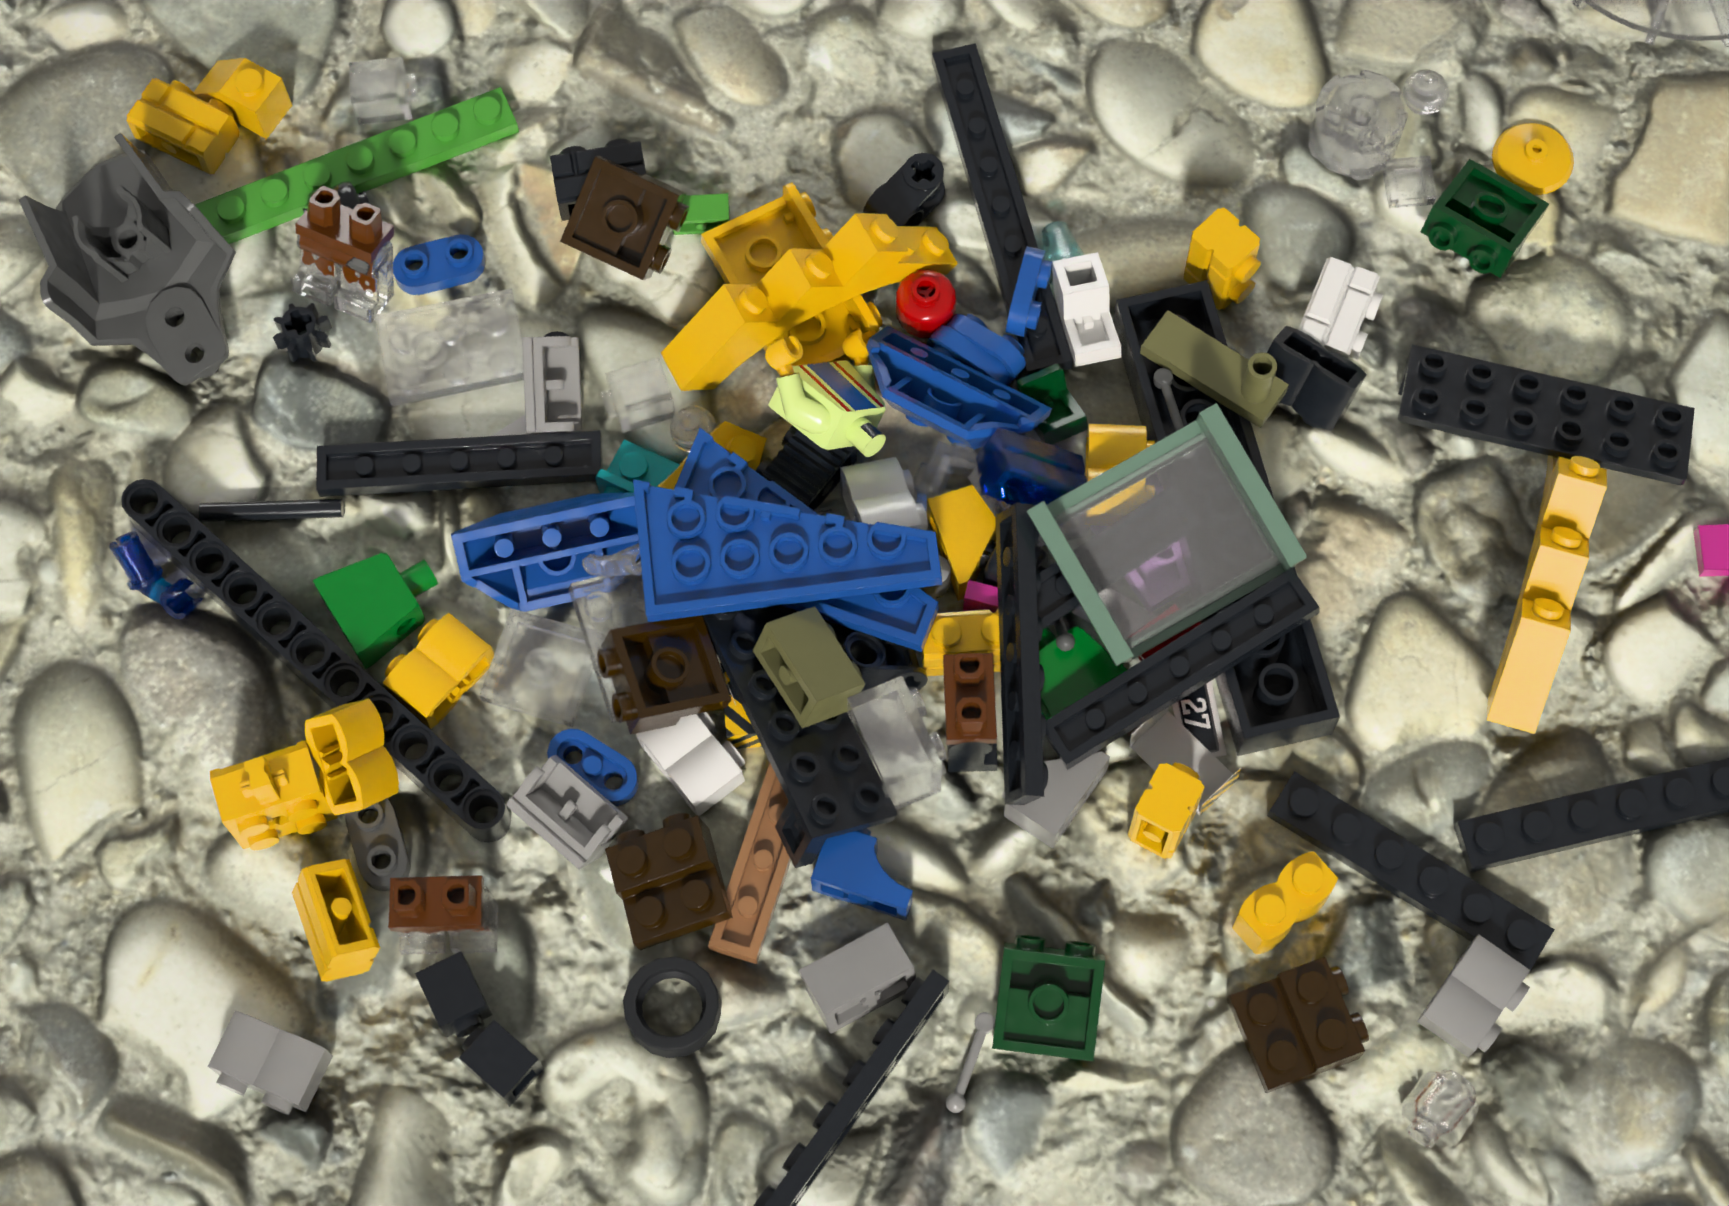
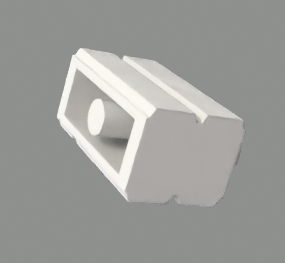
(1339, 307)

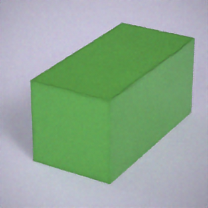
(705, 213)

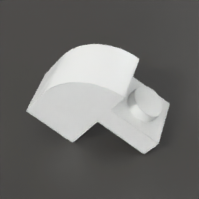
(1084, 309)

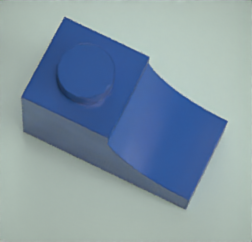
(852, 873)

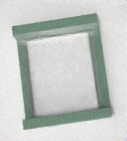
(1168, 537)

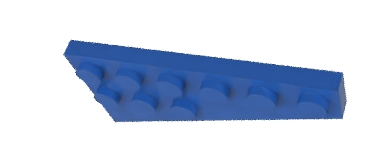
(754, 554)
(893, 616)

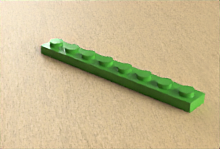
(363, 163)

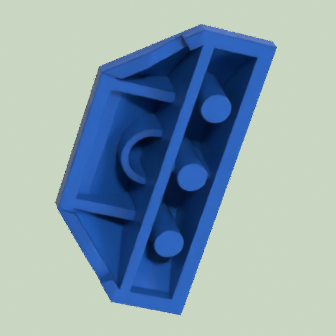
(947, 393)
(538, 551)

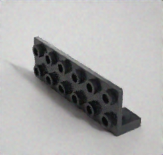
(1546, 414)
(820, 767)

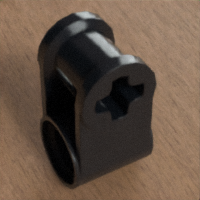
(904, 197)
(883, 661)

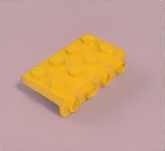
(757, 240)

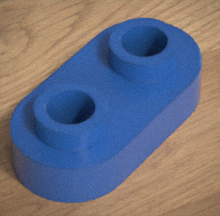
(439, 266)
(1024, 309)
(1003, 348)
(963, 350)
(597, 764)

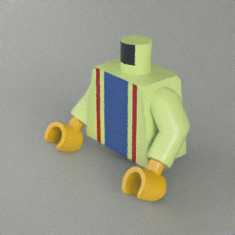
(829, 400)

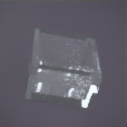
(898, 742)

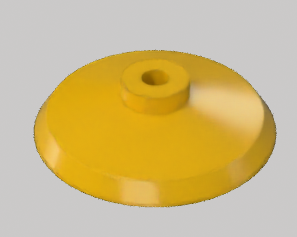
(1533, 158)

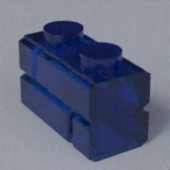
(1026, 469)

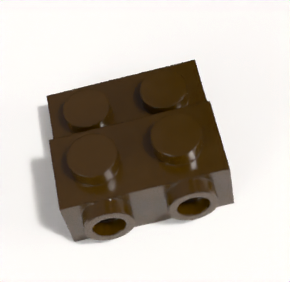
(625, 218)
(662, 672)
(668, 880)
(1298, 1024)

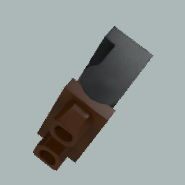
(970, 712)

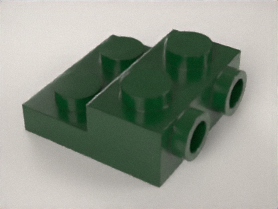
(1483, 218)
(1049, 998)

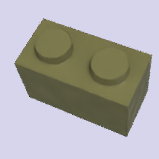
(808, 666)

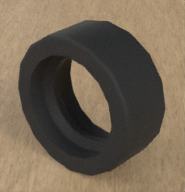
(667, 969)

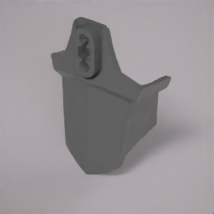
(133, 262)

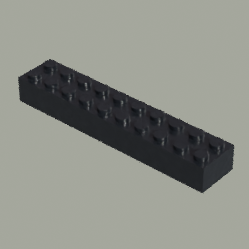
(1284, 688)

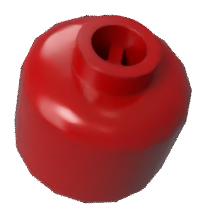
(925, 302)

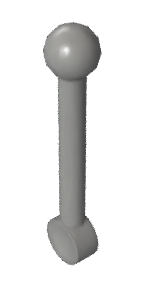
(984, 1025)

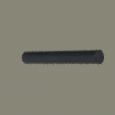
(271, 510)

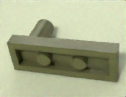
(1215, 369)

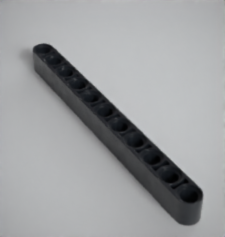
(304, 638)

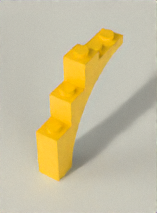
(803, 283)
(1548, 591)

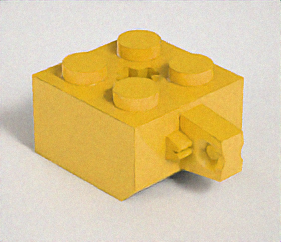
(271, 797)

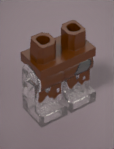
(344, 256)
(430, 906)

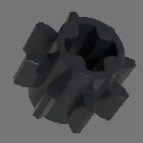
(298, 320)

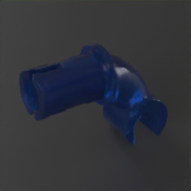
(147, 577)

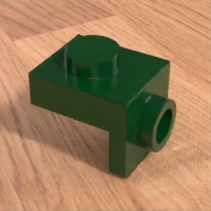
(1050, 389)

